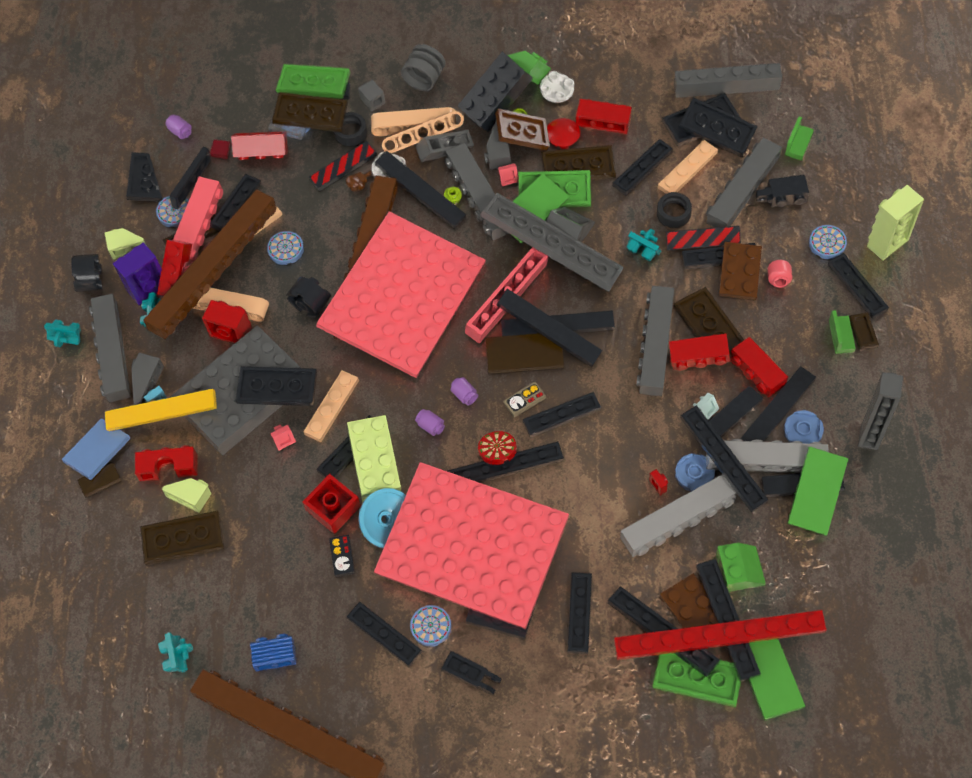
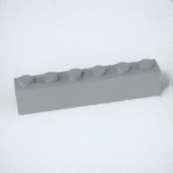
(769, 456)
(677, 516)

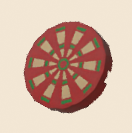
(497, 447)

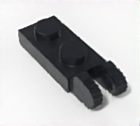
(469, 672)

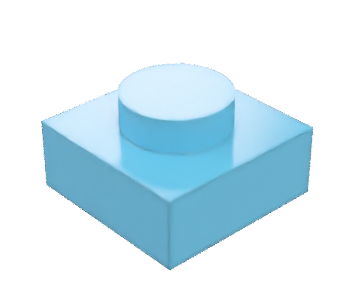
(155, 394)

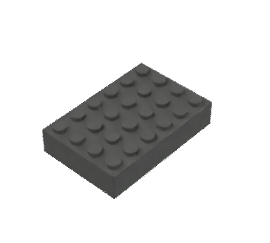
(233, 421)

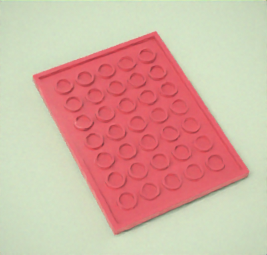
(401, 294)
(472, 545)

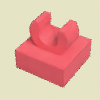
(508, 174)
(282, 436)

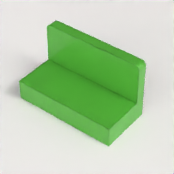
(798, 140)
(841, 333)

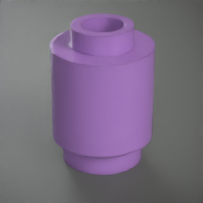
(178, 126)
(464, 391)
(430, 422)

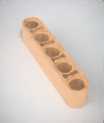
(398, 121)
(413, 132)
(254, 306)

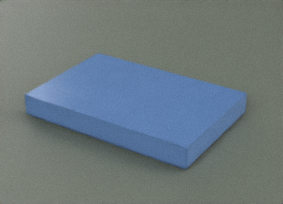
(95, 449)

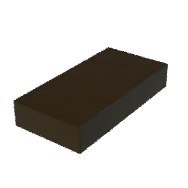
(863, 331)
(104, 478)

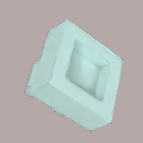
(707, 405)

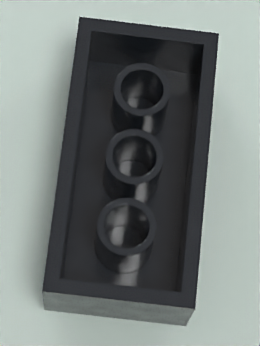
(495, 91)

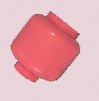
(779, 273)

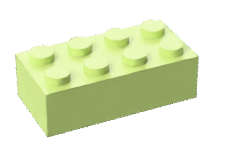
(894, 222)
(373, 455)

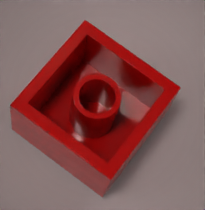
(226, 321)
(331, 503)

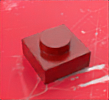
(658, 481)

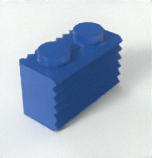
(273, 652)

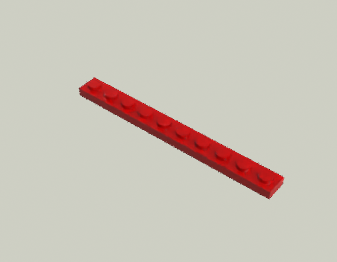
(719, 635)

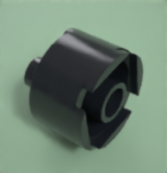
(86, 272)
(308, 296)

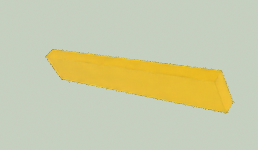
(160, 410)

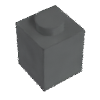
(371, 95)

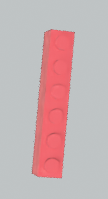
(198, 215)
(517, 282)

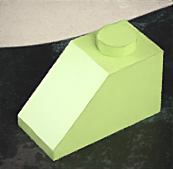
(121, 242)
(189, 493)

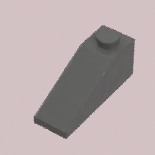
(435, 146)
(497, 151)
(145, 374)

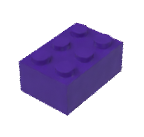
(139, 272)

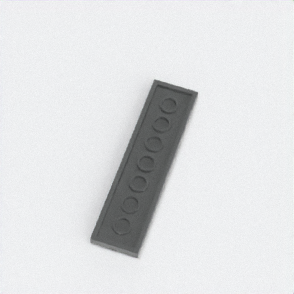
(552, 241)

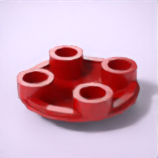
(563, 132)

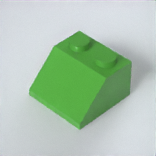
(532, 64)
(740, 566)

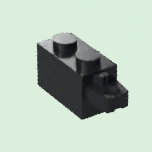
(784, 191)

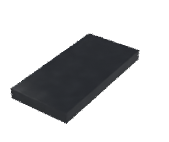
(673, 120)
(717, 127)
(276, 386)

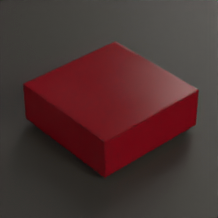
(220, 149)

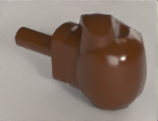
(357, 181)

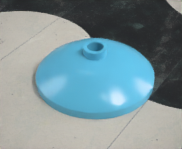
(378, 504)

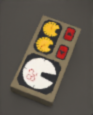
(524, 399)

